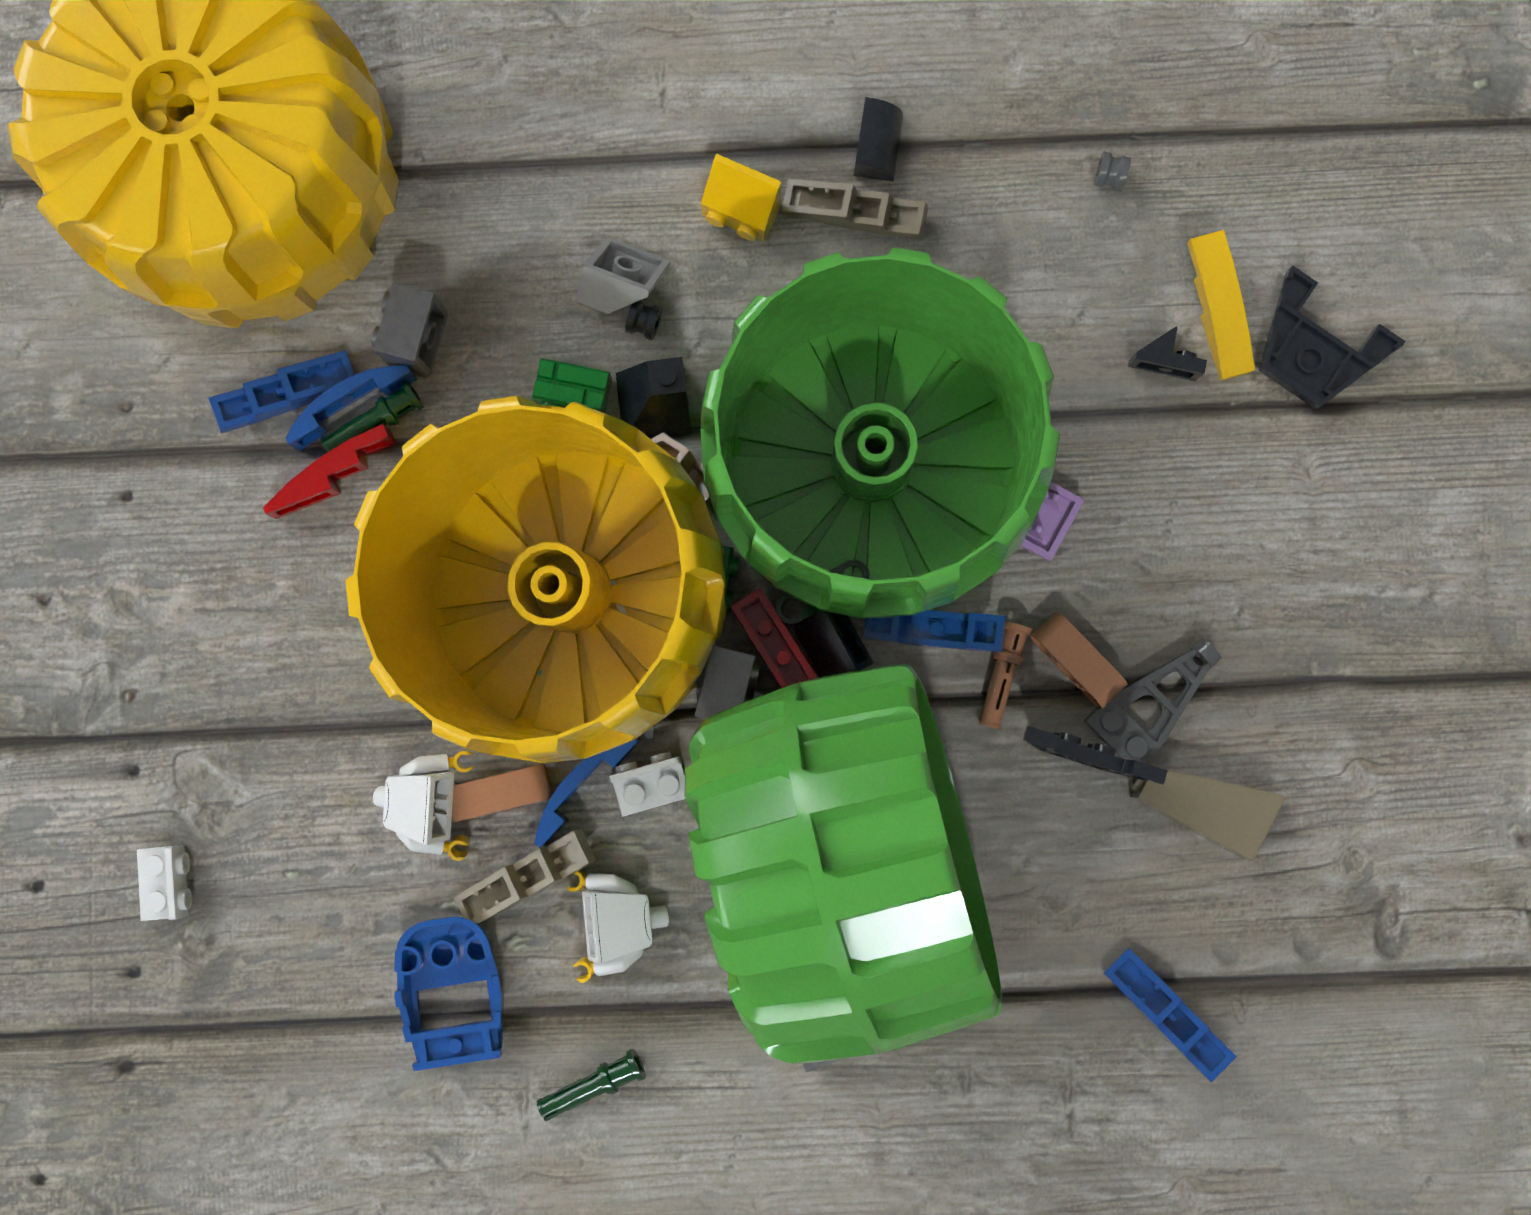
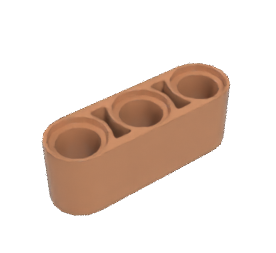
(1079, 660)
(500, 792)

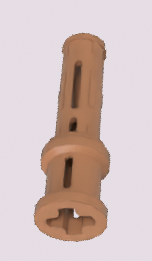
(1003, 674)

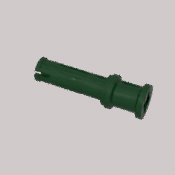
(385, 412)
(605, 1080)

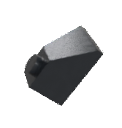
(655, 397)

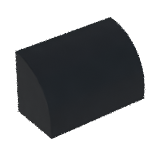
(878, 140)
(832, 644)

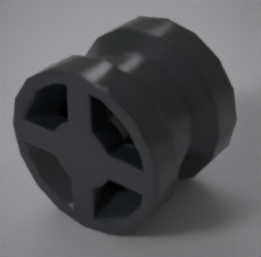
(643, 319)

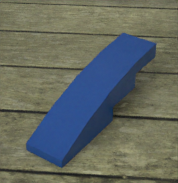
(279, 393)
(1170, 1015)

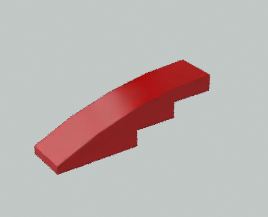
(319, 479)

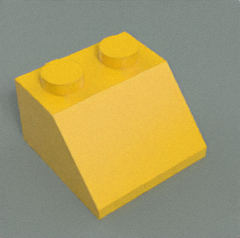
(741, 199)

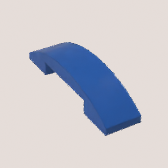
(309, 424)
(941, 630)
(552, 818)

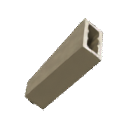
(1214, 809)

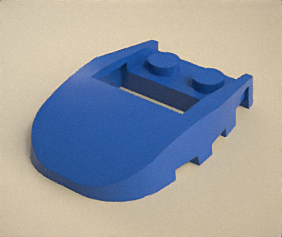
(442, 955)

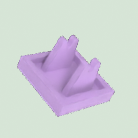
(1052, 522)

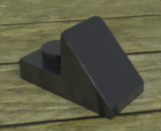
(1160, 359)

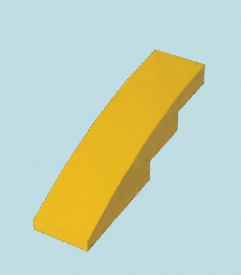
(1222, 305)

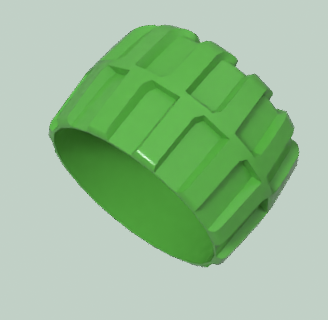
(895, 363)
(840, 869)

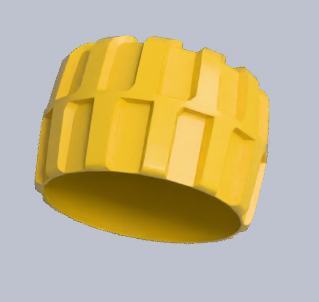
(207, 150)
(467, 566)

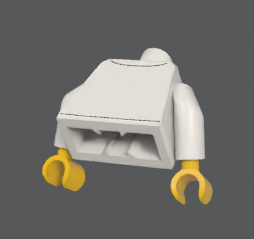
(421, 803)
(615, 923)

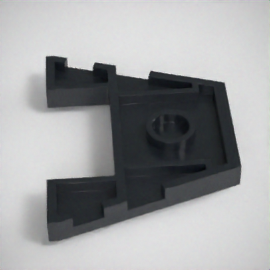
(1308, 357)
(1094, 755)

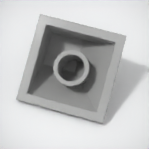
(619, 276)

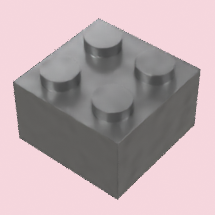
(410, 329)
(726, 681)

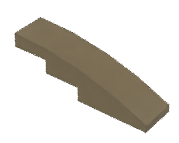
(854, 209)
(525, 878)

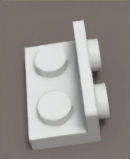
(649, 785)
(163, 882)

